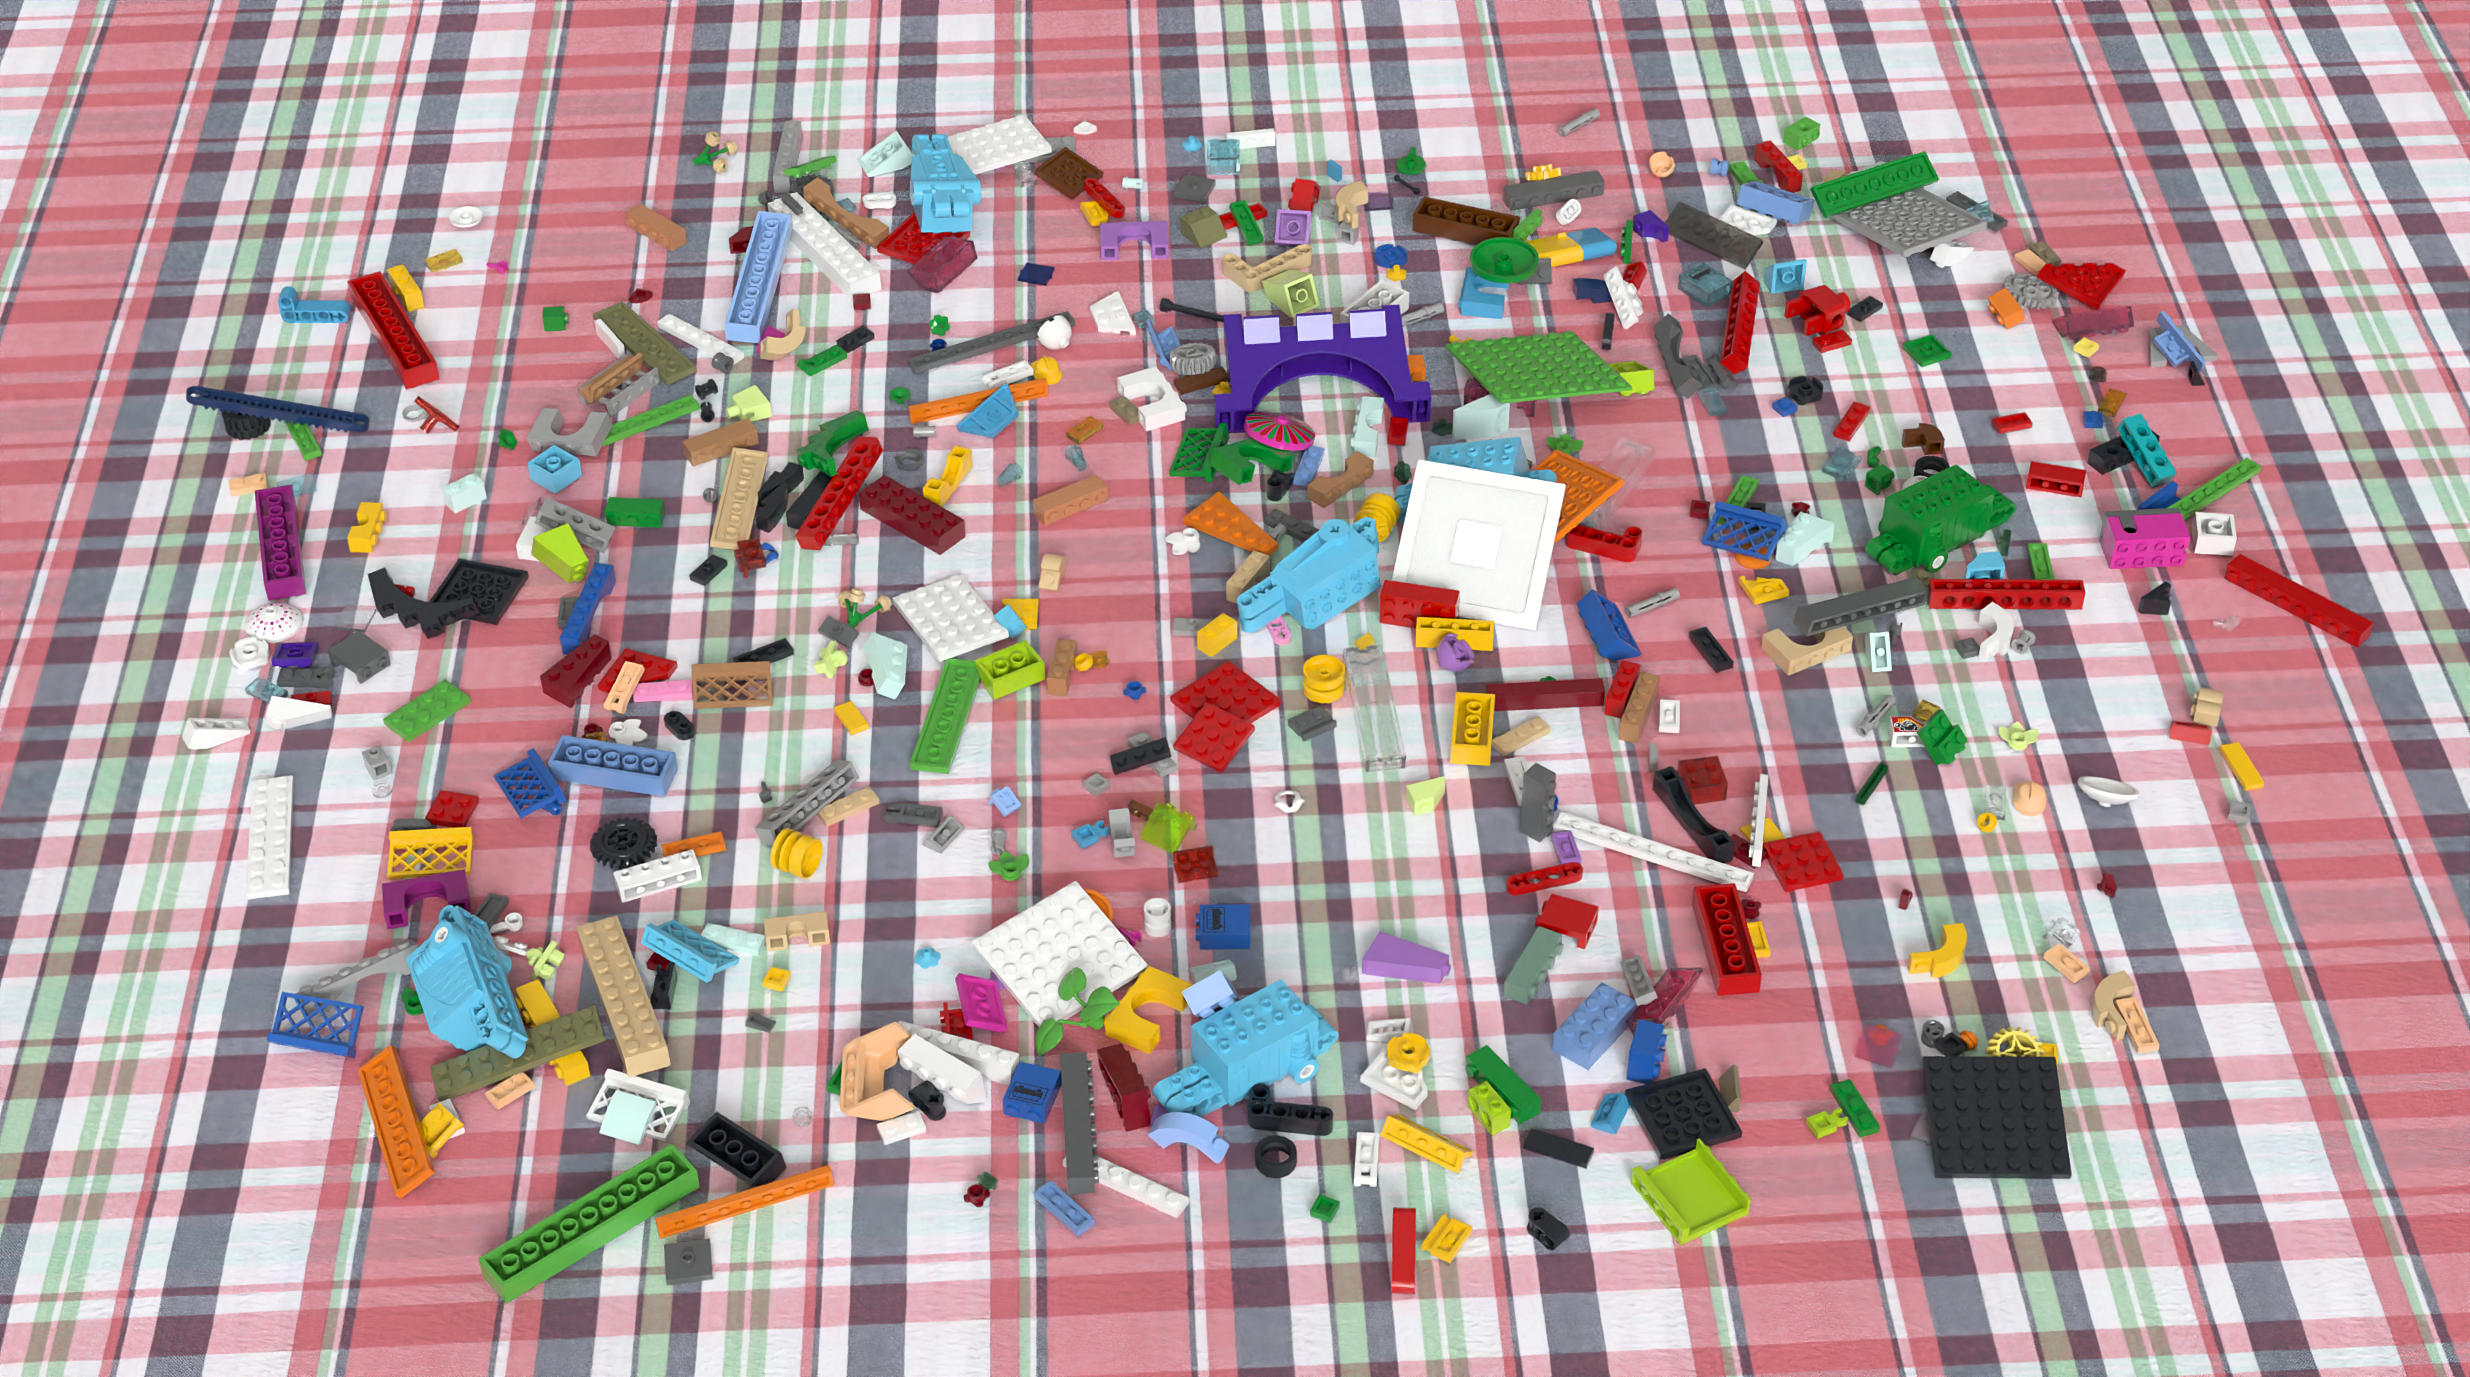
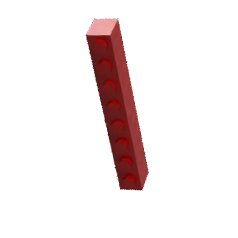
(2298, 600)

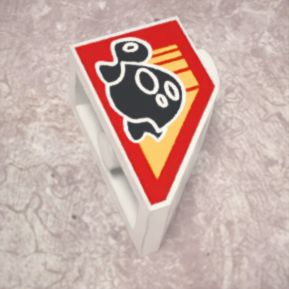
(1903, 732)

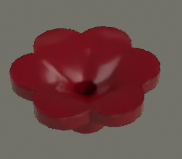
(2108, 885)

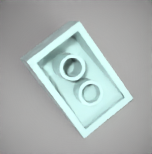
(886, 156)
(1481, 419)

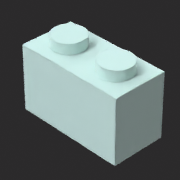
(464, 493)

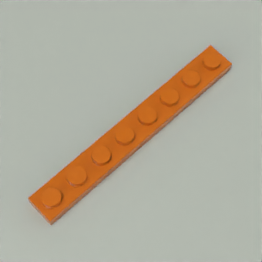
(969, 402)
(744, 1201)

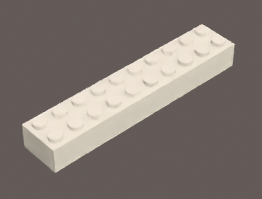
(829, 250)

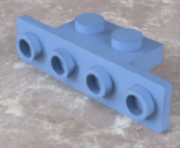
(1163, 342)
(2175, 345)

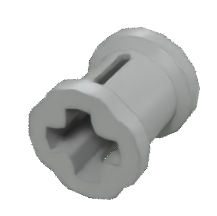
(2023, 641)

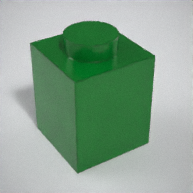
(555, 318)

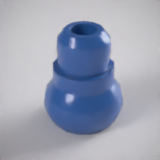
(553, 807)

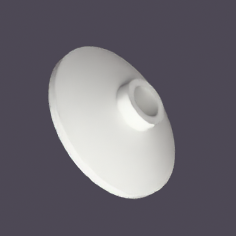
(465, 216)

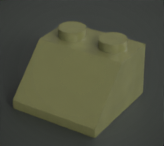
(1202, 227)

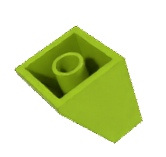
(561, 553)

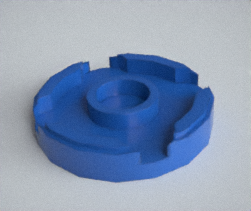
(1390, 255)

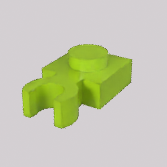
(1825, 1124)

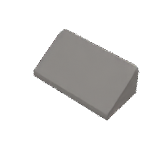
(944, 834)

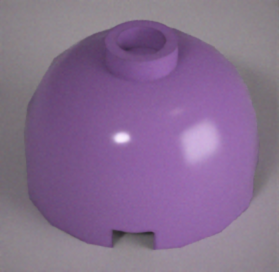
(1454, 654)

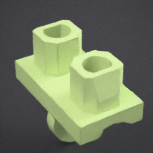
(831, 659)
(541, 961)

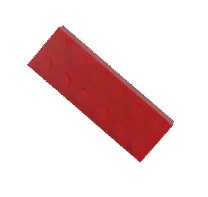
(1726, 939)

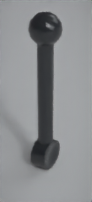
(1415, 190)

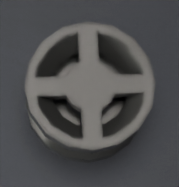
(722, 362)
(1932, 1032)

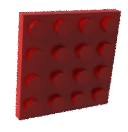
(911, 244)
(1228, 690)

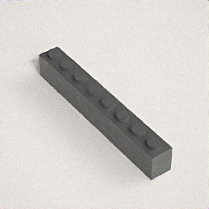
(1860, 606)
(1078, 1124)

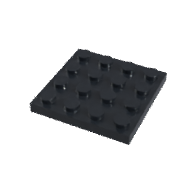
(489, 585)
(1681, 1111)

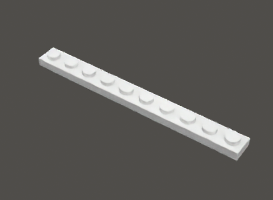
(1653, 851)

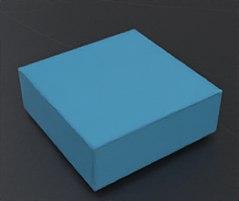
(1334, 170)

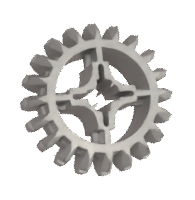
(1193, 358)

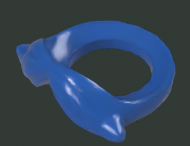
(773, 555)

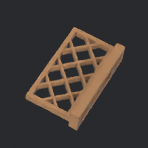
(731, 673)

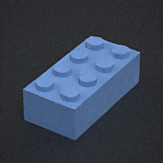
(1775, 202)
(1594, 1026)

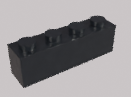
(805, 502)

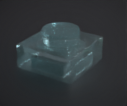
(1141, 317)

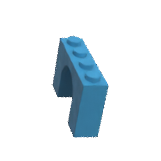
(1479, 303)

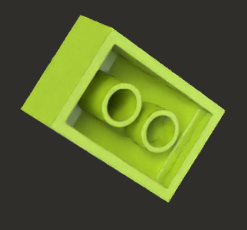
(1637, 375)

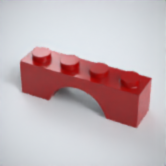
(1787, 174)

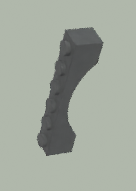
(1669, 335)

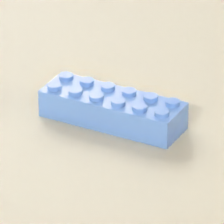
(1211, 995)

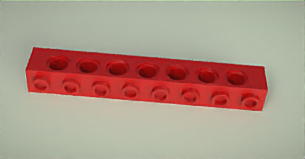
(1740, 323)
(839, 493)
(2006, 594)

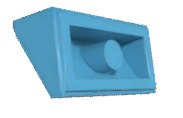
(1611, 1113)

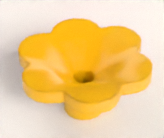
(1396, 273)
(1220, 389)

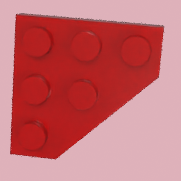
(654, 667)

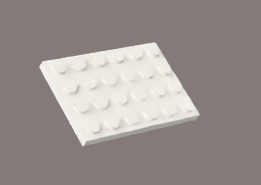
(999, 144)
(950, 617)

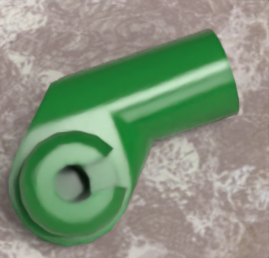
(1871, 456)

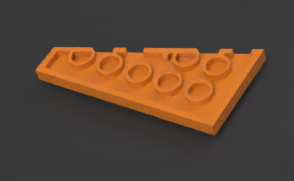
(1227, 522)

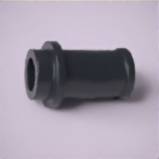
(707, 414)

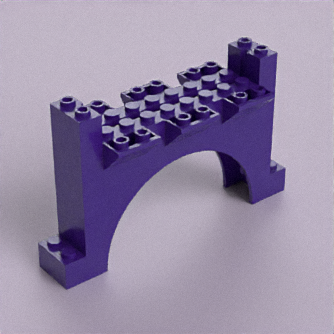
(1364, 350)

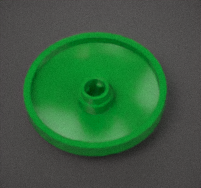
(1504, 260)

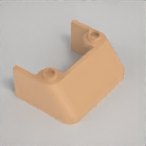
(864, 1075)

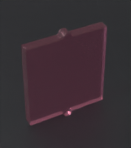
(1878, 1045)

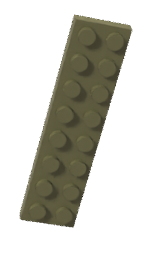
(642, 338)
(543, 1045)

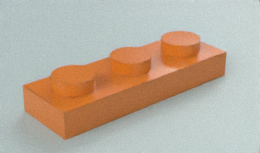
(701, 845)

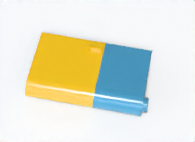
(1574, 246)

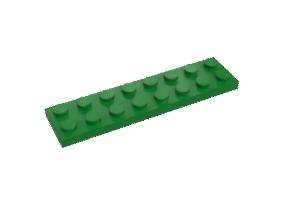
(1874, 184)

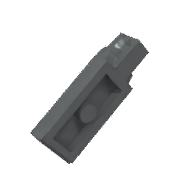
(1722, 372)

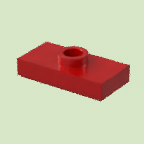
(2011, 423)
(1398, 431)
(321, 697)

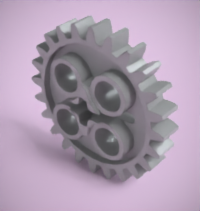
(2031, 290)

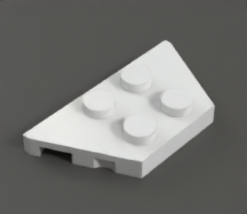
(1112, 315)

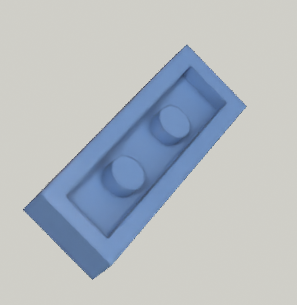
(1308, 466)
(1064, 1208)

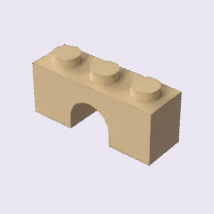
(1253, 569)
(781, 929)

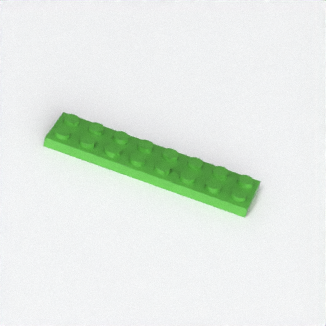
(946, 717)

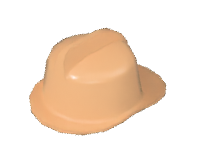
(2029, 798)

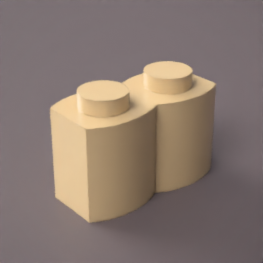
(2207, 706)

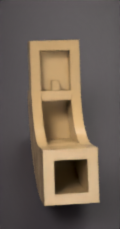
(1348, 198)
(778, 348)
(2104, 1013)

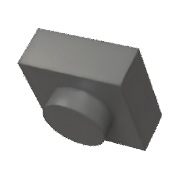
(1967, 648)

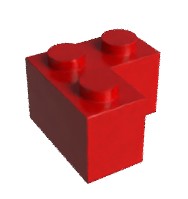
(1304, 195)

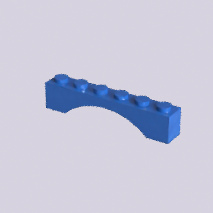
(599, 584)

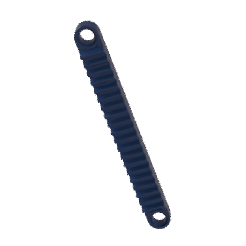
(277, 409)

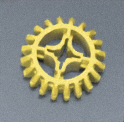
(2015, 1040)

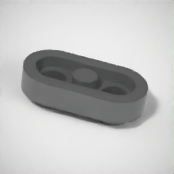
(410, 824)

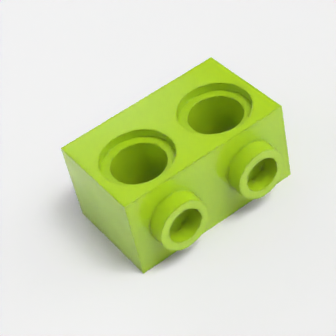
(1489, 1108)

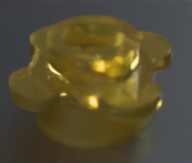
(1100, 659)

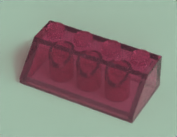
(943, 263)
(2094, 322)
(1672, 992)

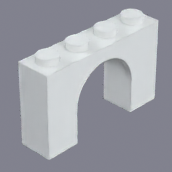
(1153, 383)

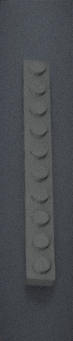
(981, 345)

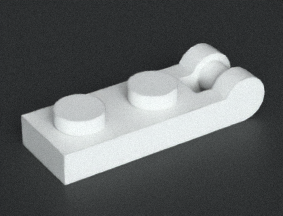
(1008, 375)
(1366, 1158)

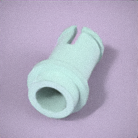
(1131, 183)

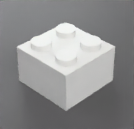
(2214, 533)

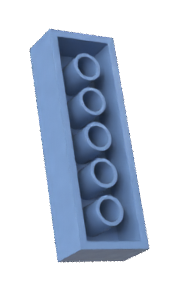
(613, 765)

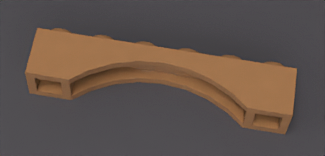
(867, 229)

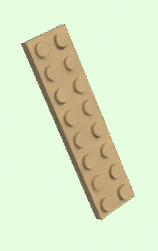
(739, 498)

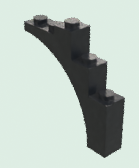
(412, 611)

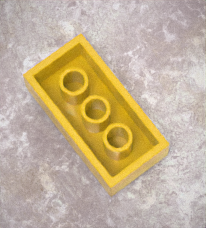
(1472, 728)

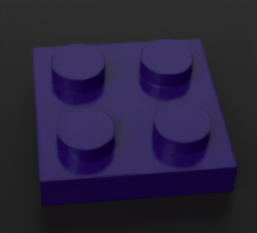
(295, 654)

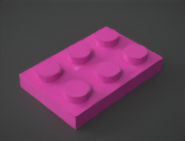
(981, 1003)

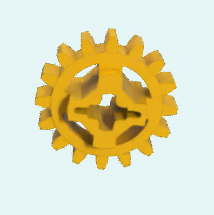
(1542, 172)

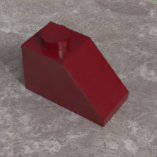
(740, 240)

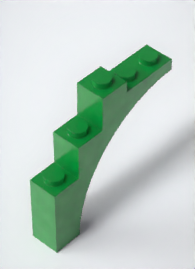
(832, 436)

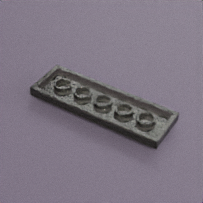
(1713, 235)

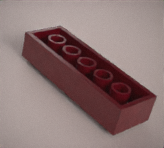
(912, 514)

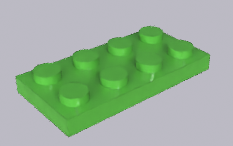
(426, 710)

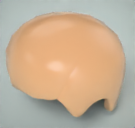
(1661, 164)

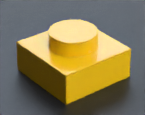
(776, 979)

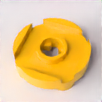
(1408, 1062)

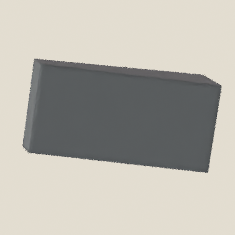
(760, 1022)

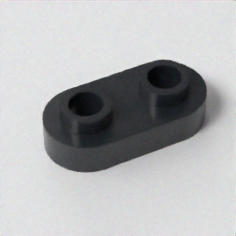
(679, 725)

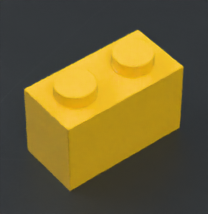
(1217, 635)

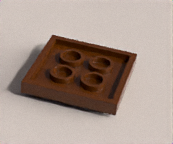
(1067, 172)

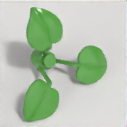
(1099, 1003)

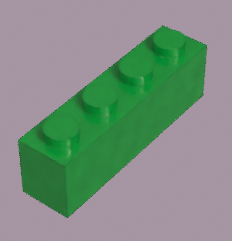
(1488, 1066)

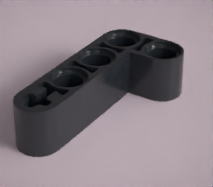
(1287, 1116)

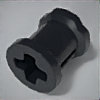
(710, 386)

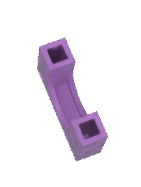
(1151, 232)

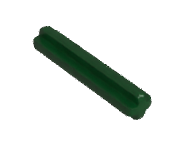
(1871, 783)

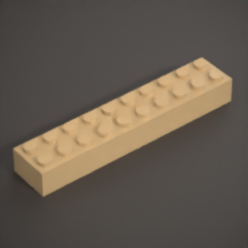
(623, 996)

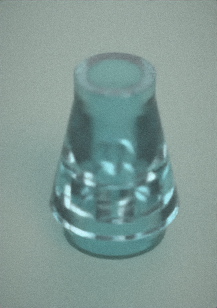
(1076, 457)
(1010, 474)

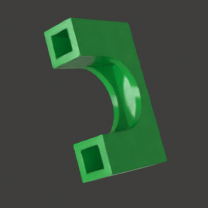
(1234, 457)

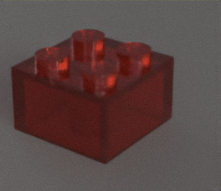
(1704, 779)

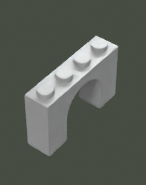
(583, 442)

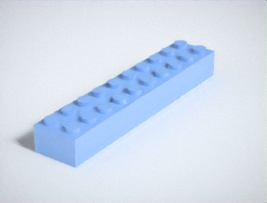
(758, 277)

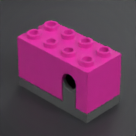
(2144, 538)

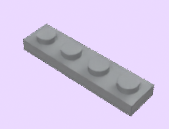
(1638, 980)

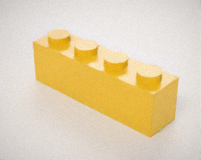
(1475, 632)

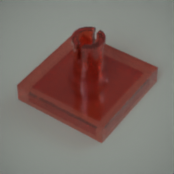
(435, 416)

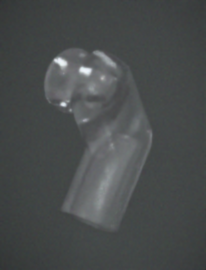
(2227, 624)

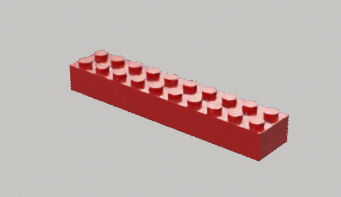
(393, 330)

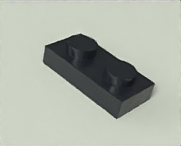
(855, 339)

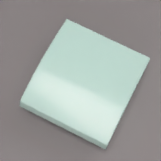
(628, 1117)

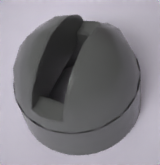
(765, 197)
(707, 494)

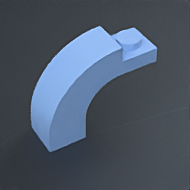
(1189, 1129)

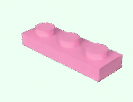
(663, 691)

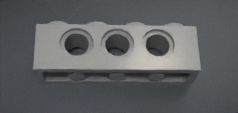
(586, 528)

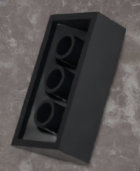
(738, 1151)

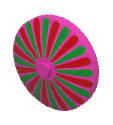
(1279, 430)

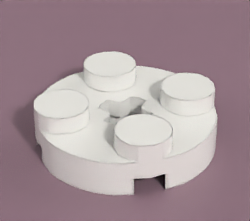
(257, 657)

